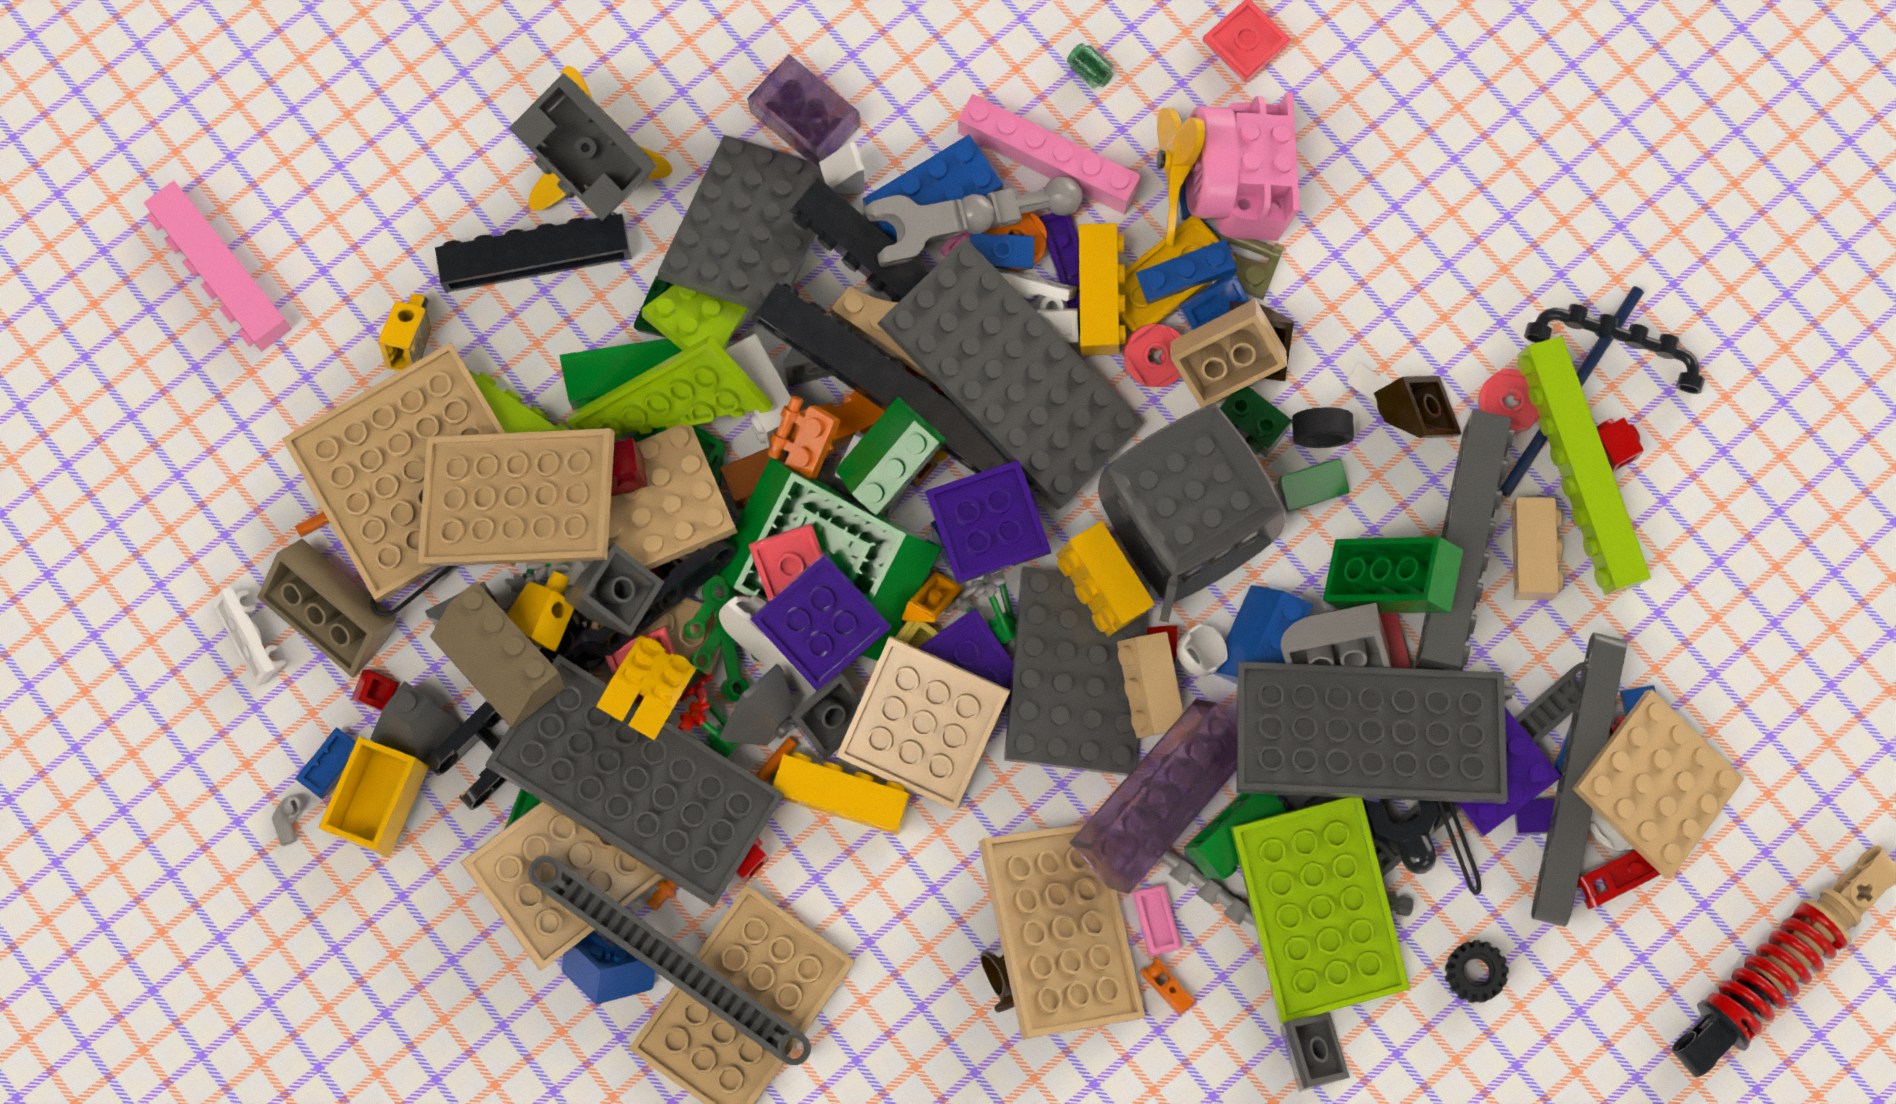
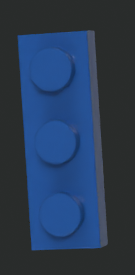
(1186, 271)

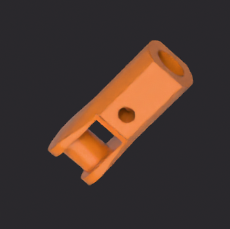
(1172, 990)

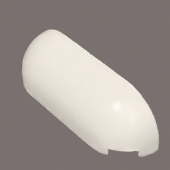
(737, 622)

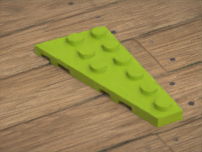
(693, 316)
(679, 391)

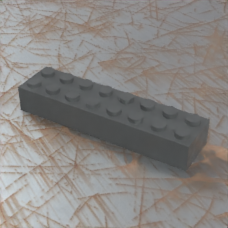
(1469, 527)

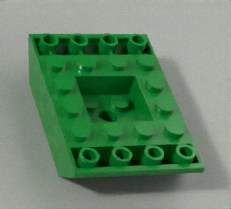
(871, 550)

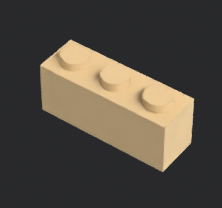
(1536, 548)
(1150, 683)

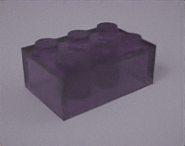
(803, 111)

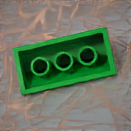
(601, 370)

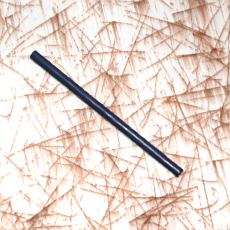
(1583, 373)

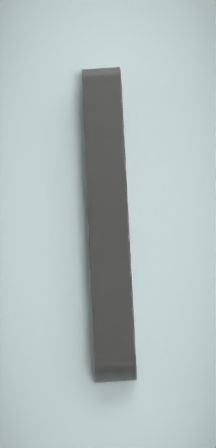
(1570, 813)

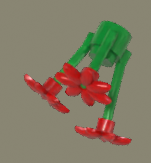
(696, 717)

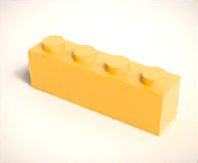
(1100, 289)
(841, 794)

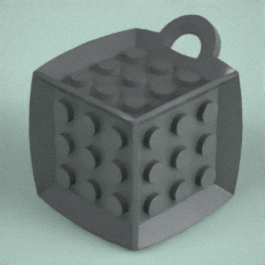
(1191, 504)

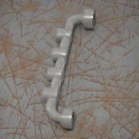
(1209, 890)

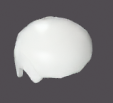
(1201, 650)

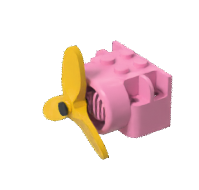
(1234, 166)

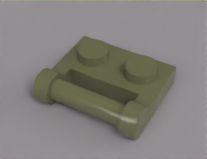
(1251, 274)

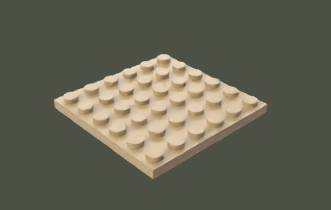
(371, 462)

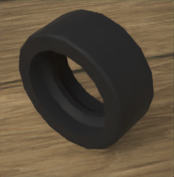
(1323, 427)

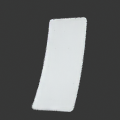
(1366, 381)

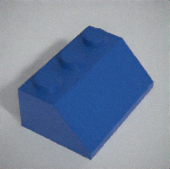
(1260, 628)

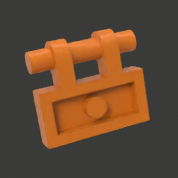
(812, 440)

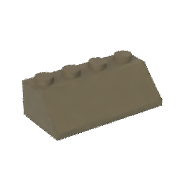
(325, 606)
(496, 656)

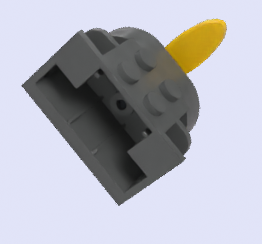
(582, 149)

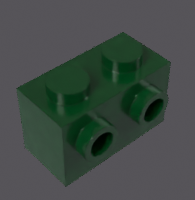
(1256, 420)

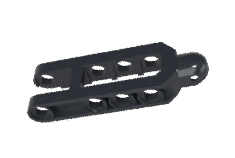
(679, 583)
(478, 728)
(1411, 837)

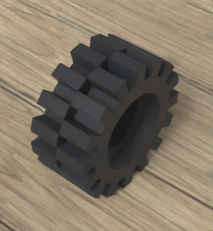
(1485, 953)

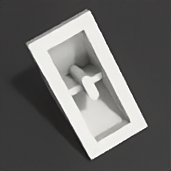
(844, 170)

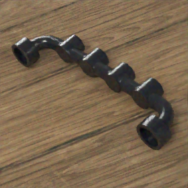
(1635, 338)

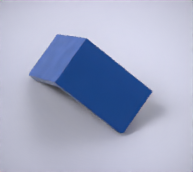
(605, 970)

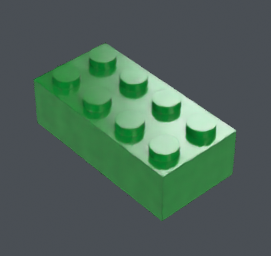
(1394, 573)

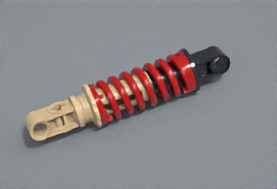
(1804, 937)

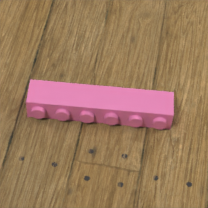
(1048, 153)
(217, 266)

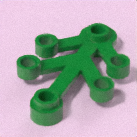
(716, 637)

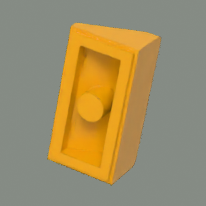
(931, 599)

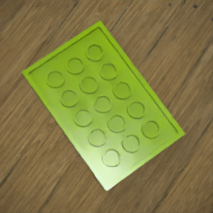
(1320, 908)

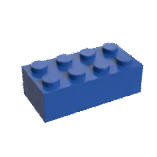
(942, 178)

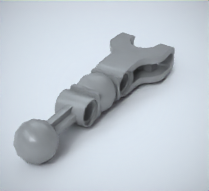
(971, 214)

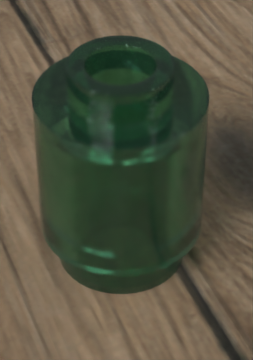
(1090, 65)

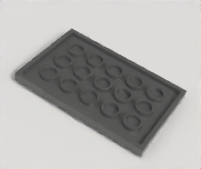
(740, 226)
(1067, 682)

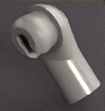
(284, 817)

